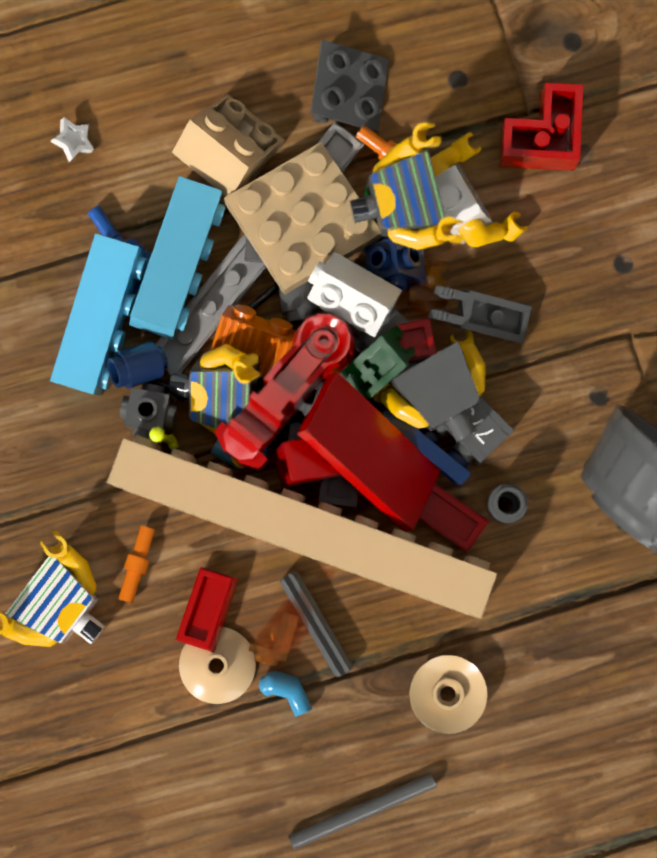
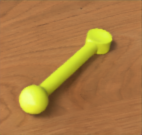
(157, 434)

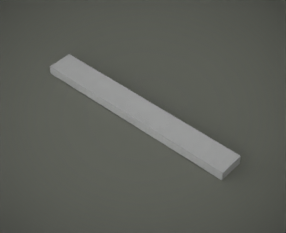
(236, 276)

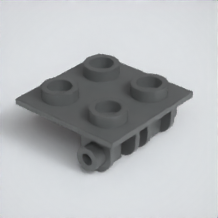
(348, 86)

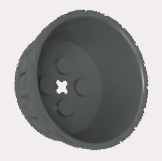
(625, 474)

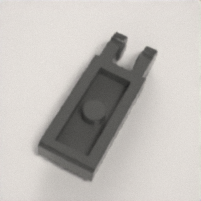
(485, 314)

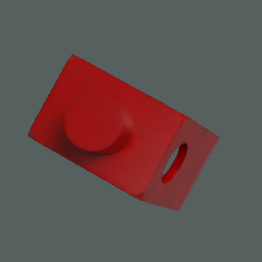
(301, 464)

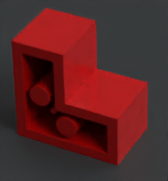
(550, 141)

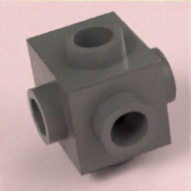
(163, 414)

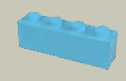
(176, 257)
(99, 314)

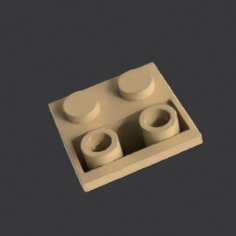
(227, 145)

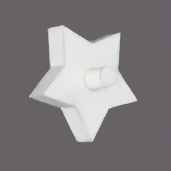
(73, 139)

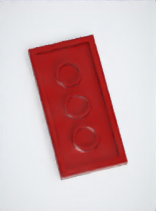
(369, 452)

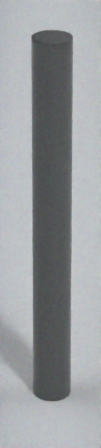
(362, 811)

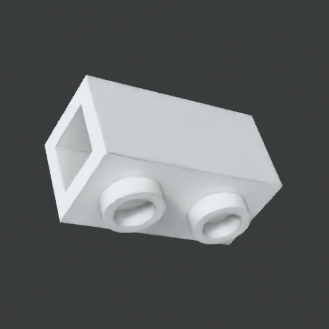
(353, 293)

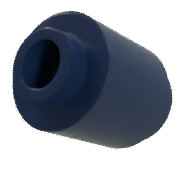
(137, 365)

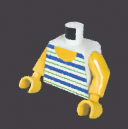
(462, 201)
(55, 601)

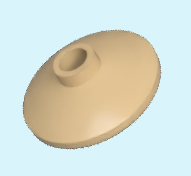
(222, 686)
(467, 703)

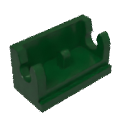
(378, 364)

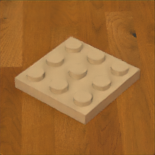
(300, 217)

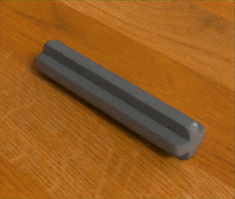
(316, 624)

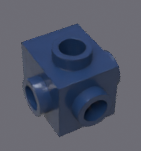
(396, 263)

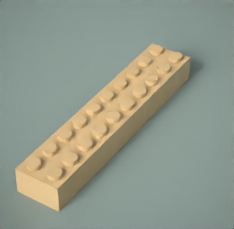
(301, 528)

